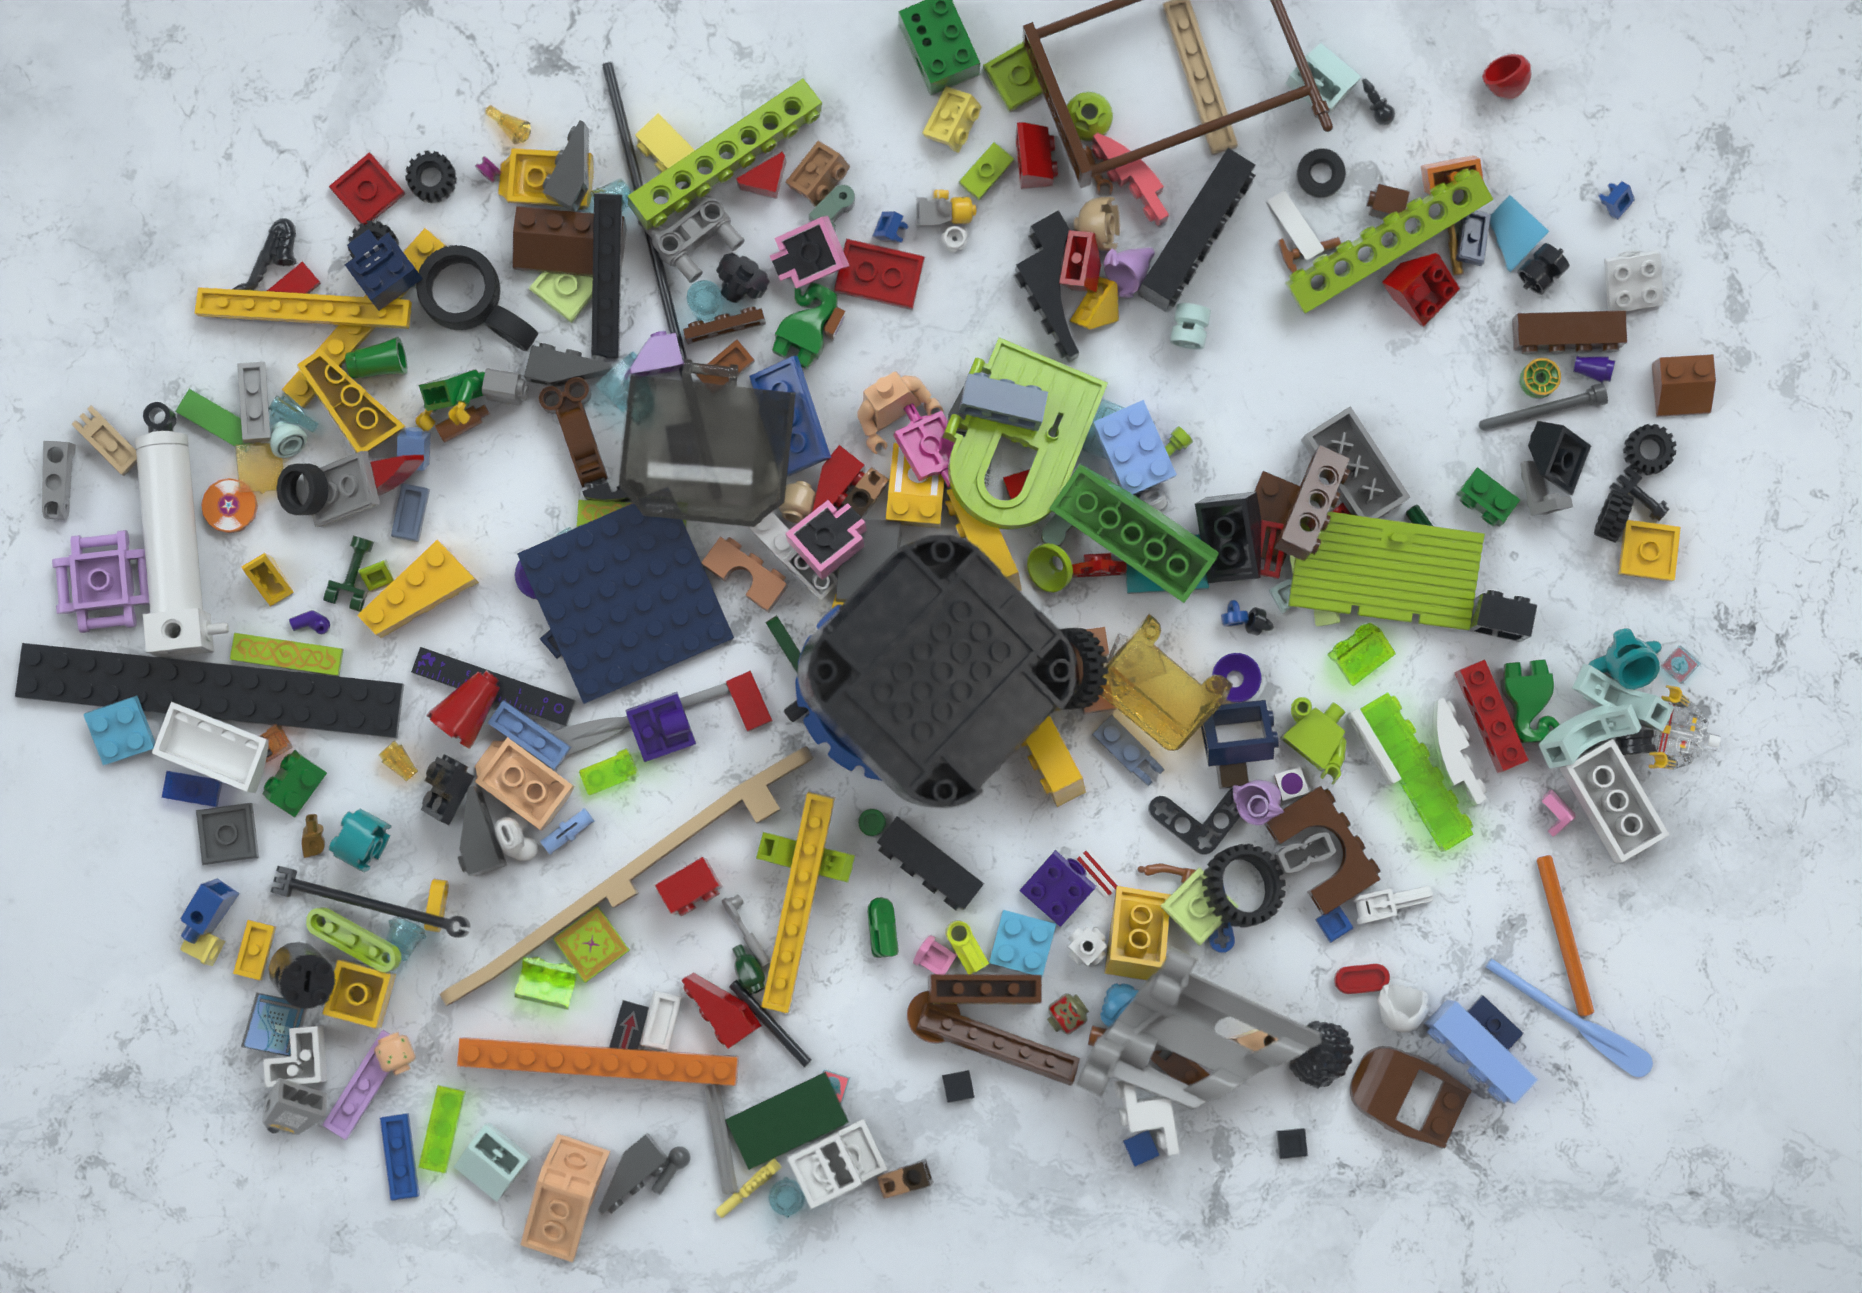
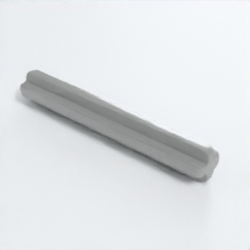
(721, 1139)

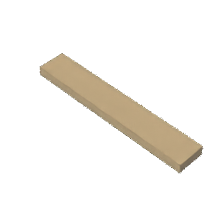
(1198, 72)

